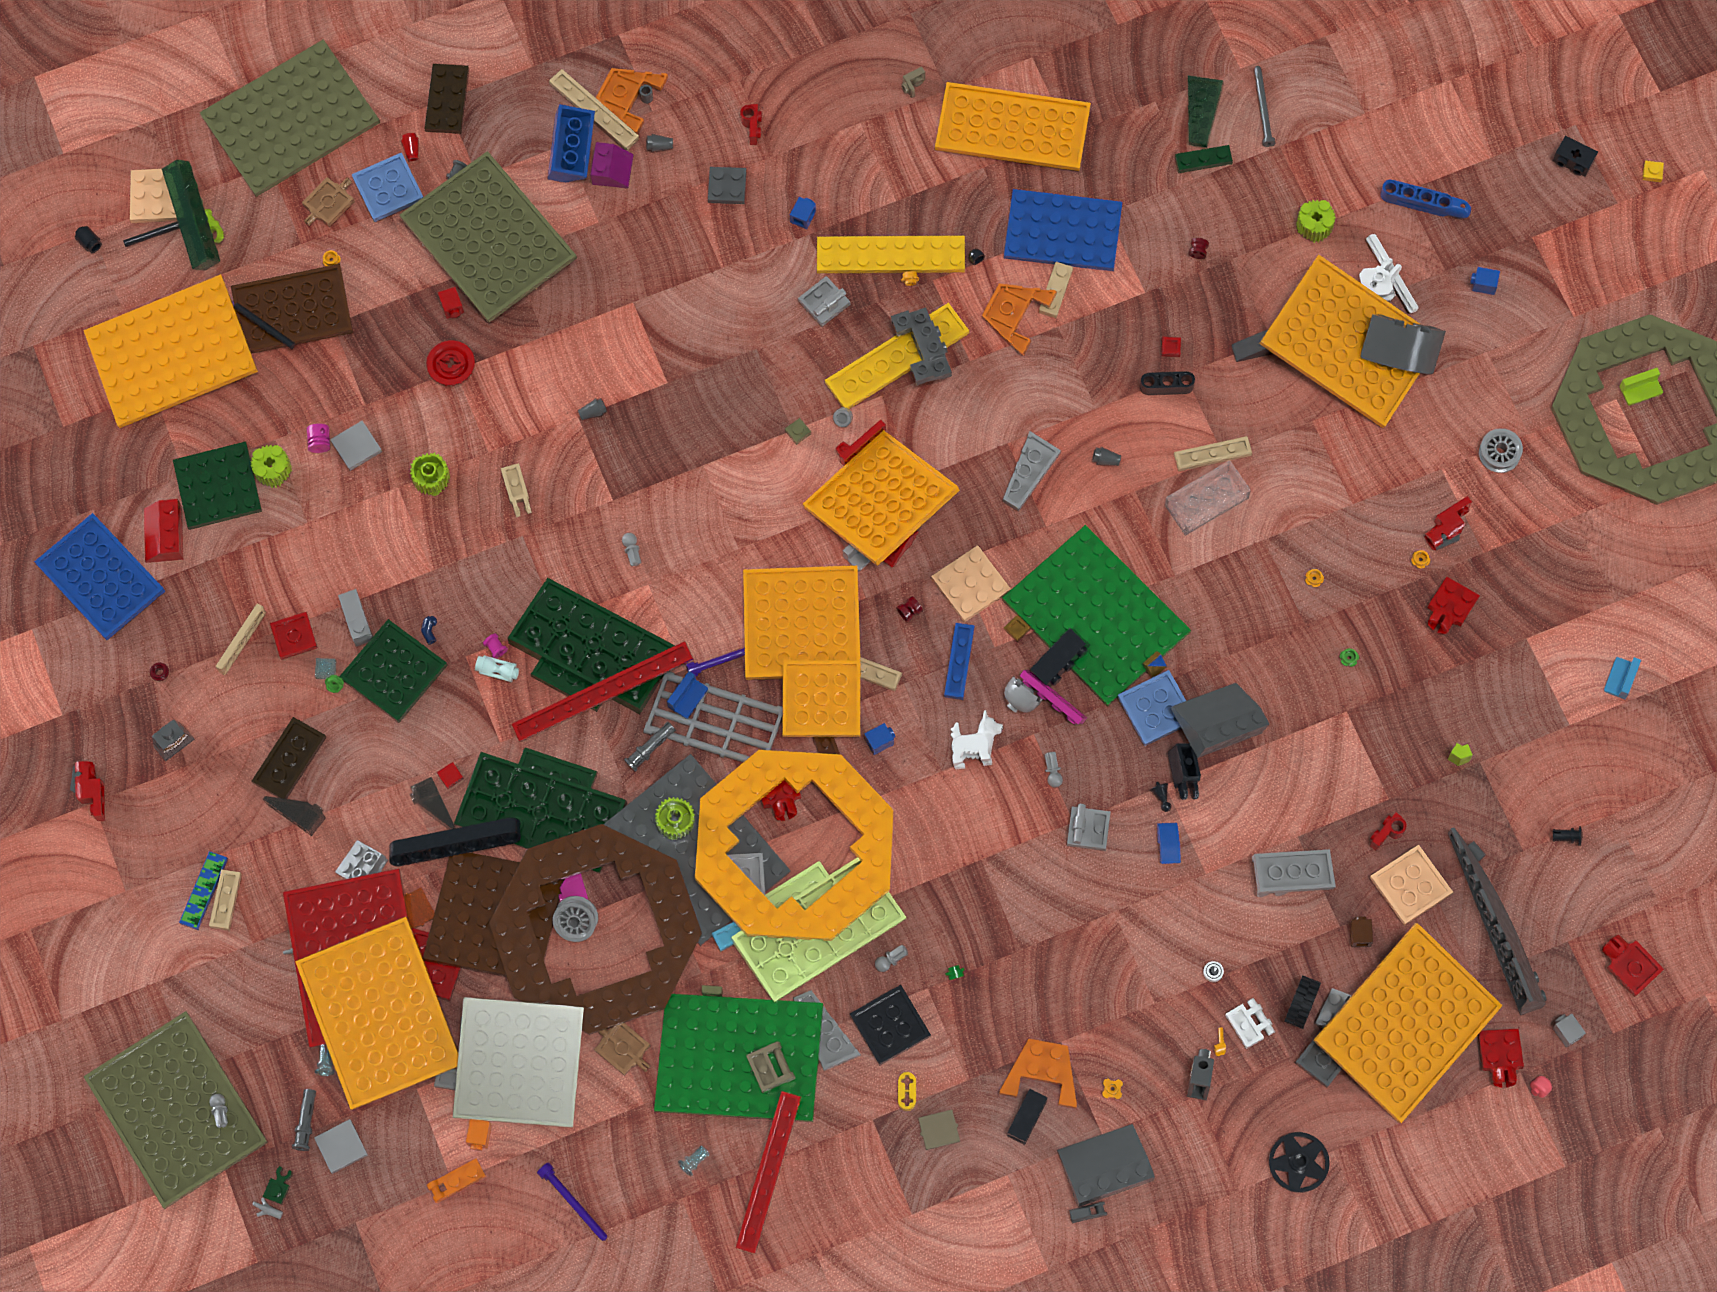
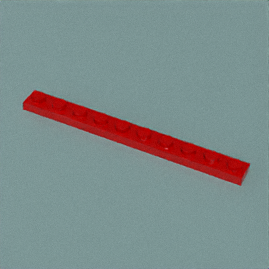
(602, 691)

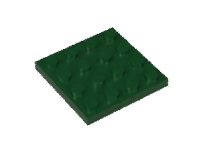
(217, 485)
(393, 670)

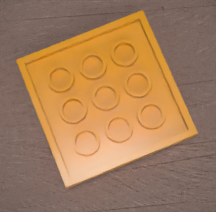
(821, 698)

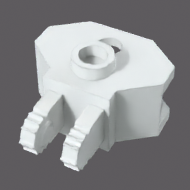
(1381, 280)

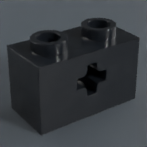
(1571, 148)

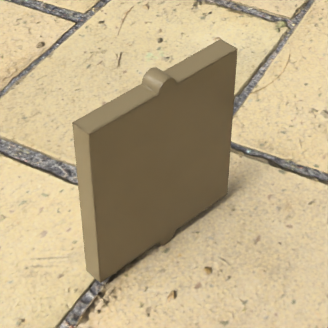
(939, 1129)

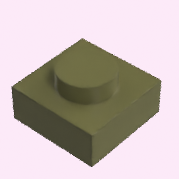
(798, 431)

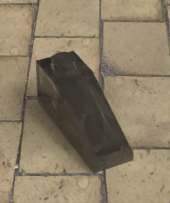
(430, 801)
(298, 812)

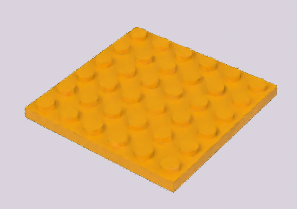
(880, 497)
(799, 617)

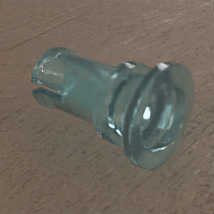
(324, 1064)
(693, 1160)

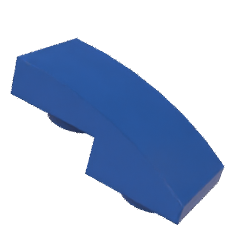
(1169, 843)

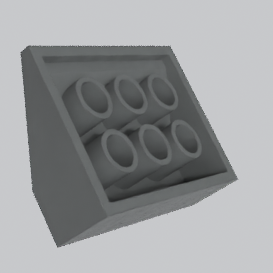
(1220, 719)
(1106, 1165)

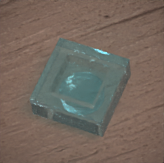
(325, 668)

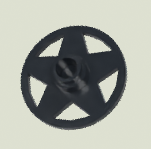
(1299, 1162)

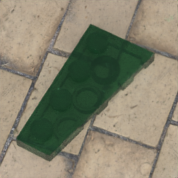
(1202, 108)

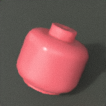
(1541, 1086)

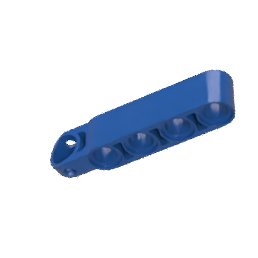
(1418, 193)

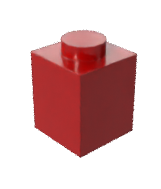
(451, 303)

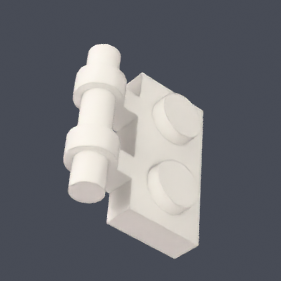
(1245, 1026)

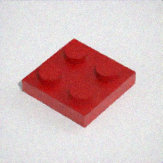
(293, 635)

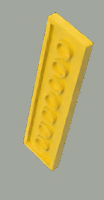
(891, 254)
(890, 361)

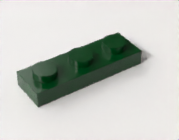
(1203, 159)

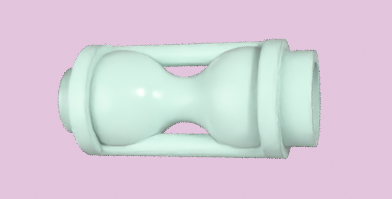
(487, 666)

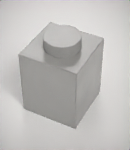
(1568, 1029)

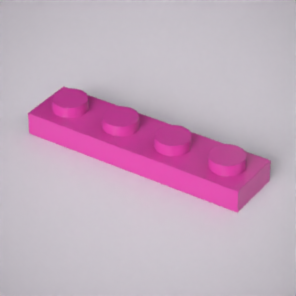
(1058, 701)

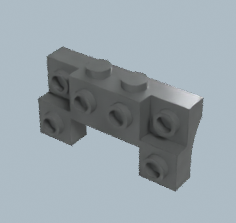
(927, 341)

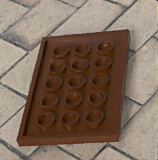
(297, 304)

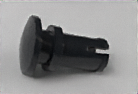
(1568, 835)

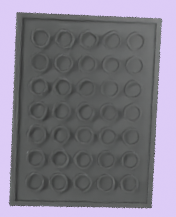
(690, 783)

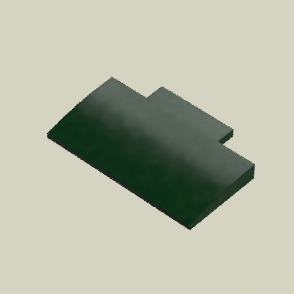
(583, 644)
(541, 792)

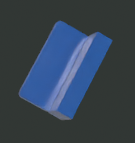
(687, 695)

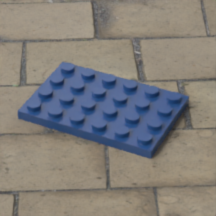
(1063, 230)
(99, 576)

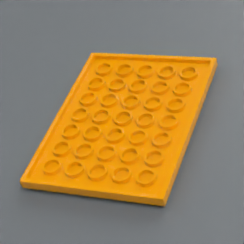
(1324, 336)
(170, 351)
(378, 1013)
(1408, 1023)

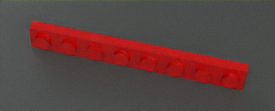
(768, 1172)

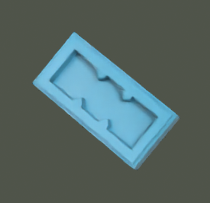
(723, 936)

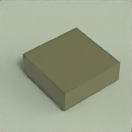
(712, 991)

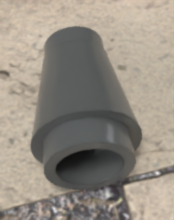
(658, 143)
(592, 409)
(1106, 457)

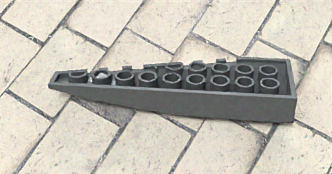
(1502, 934)

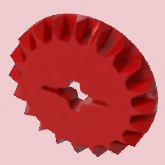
(443, 353)

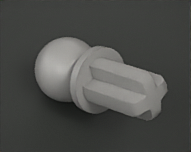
(629, 540)
(1054, 779)
(883, 963)
(219, 1110)

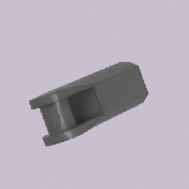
(1084, 1213)

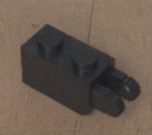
(1185, 770)

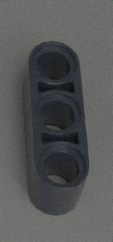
(1160, 388)

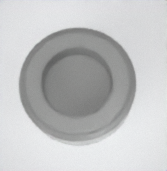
(843, 417)

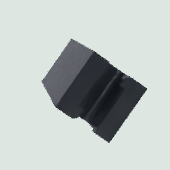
(1027, 1116)

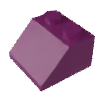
(611, 166)

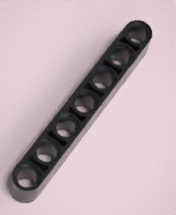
(454, 841)

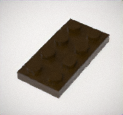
(447, 98)
(289, 758)

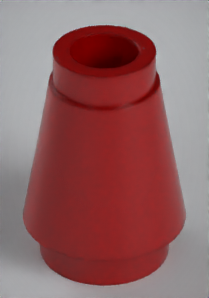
(410, 145)

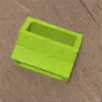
(1460, 754)

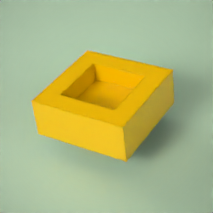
(1653, 171)

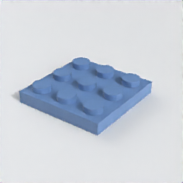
(387, 187)
(1150, 707)

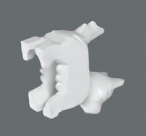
(975, 745)

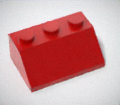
(163, 531)

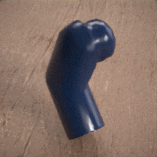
(426, 629)

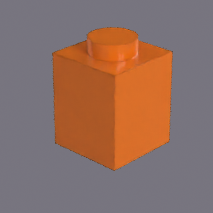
(478, 1134)

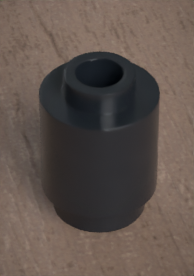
(88, 239)

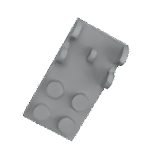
(1293, 872)

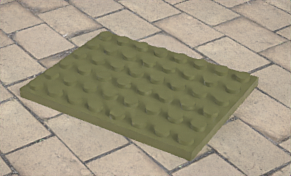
(289, 117)
(488, 236)
(163, 1113)

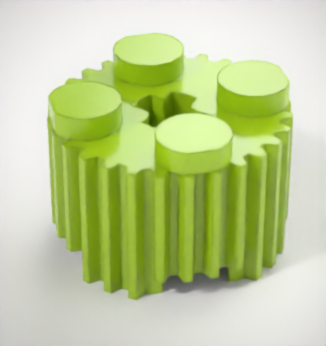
(1316, 220)
(274, 457)
(437, 470)
(679, 828)

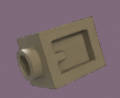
(912, 79)

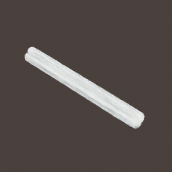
(1399, 285)

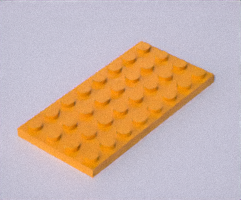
(1012, 126)

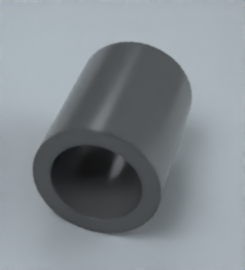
(646, 94)
(1476, 850)

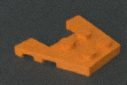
(621, 91)
(1008, 308)
(1043, 1063)

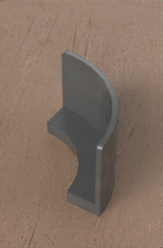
(1401, 345)

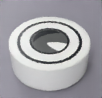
(1213, 971)

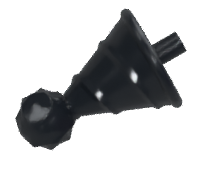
(1160, 792)

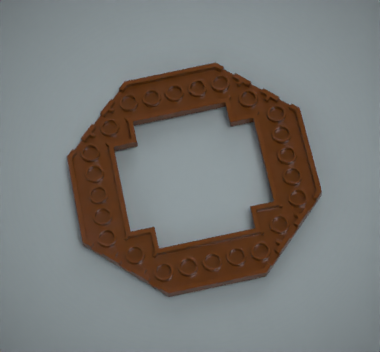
(572, 856)

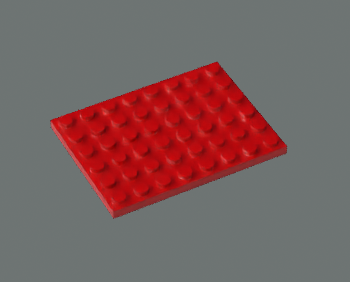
(336, 913)

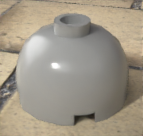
(1020, 696)

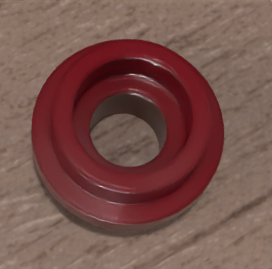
(156, 667)

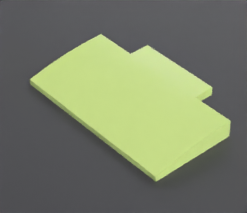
(790, 962)

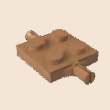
(328, 202)
(623, 1048)

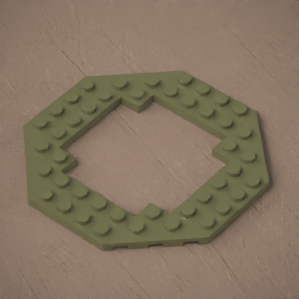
(1584, 430)

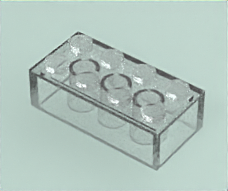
(1207, 497)

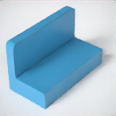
(1622, 677)

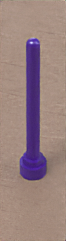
(696, 668)
(546, 1172)

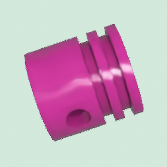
(318, 440)

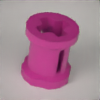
(495, 646)

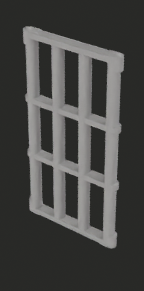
(729, 734)

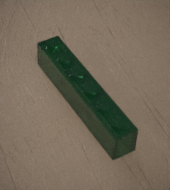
(191, 215)

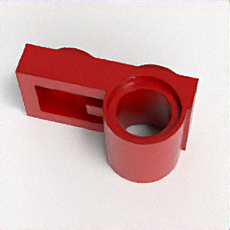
(752, 122)
(1380, 836)

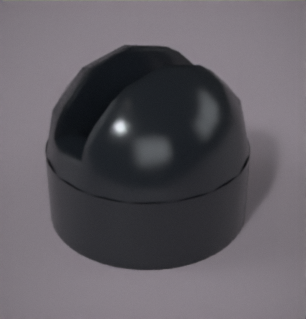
(976, 256)

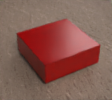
(1171, 346)
(450, 775)

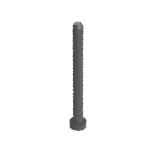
(1268, 141)

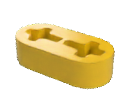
(912, 1091)

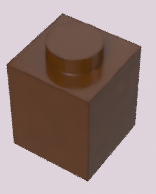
(1361, 932)

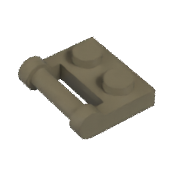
(764, 1069)

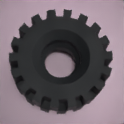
(1302, 1002)

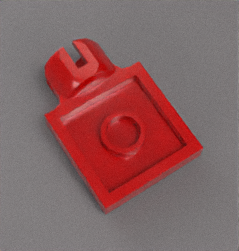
(1451, 605)
(782, 799)
(1631, 964)
(1501, 1055)

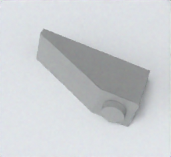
(355, 617)

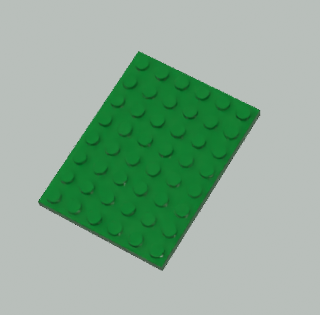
(1106, 604)
(706, 1061)

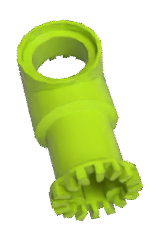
(214, 226)

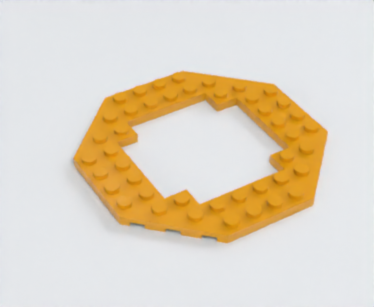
(740, 896)

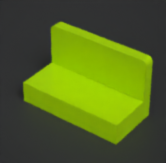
(1641, 387)

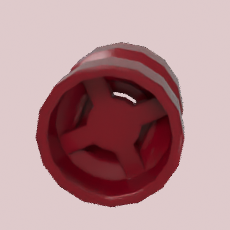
(909, 609)

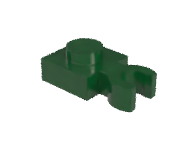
(277, 1189)

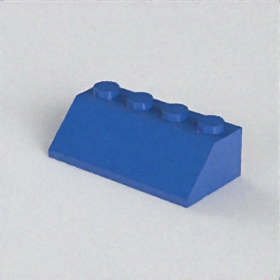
(571, 144)

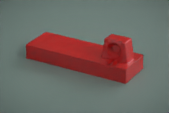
(847, 452)

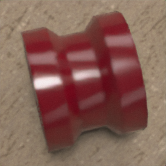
(1198, 248)

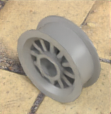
(1512, 450)
(581, 909)

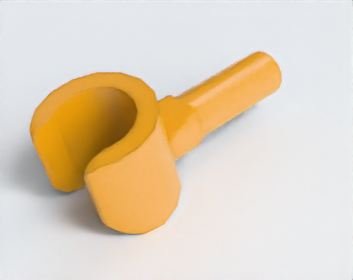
(1220, 1049)

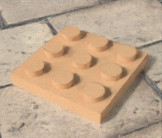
(150, 197)
(971, 583)
(1411, 885)

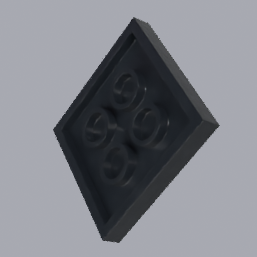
(890, 1025)

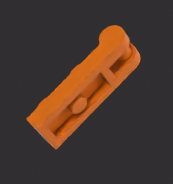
(456, 1180)

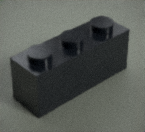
(1060, 657)

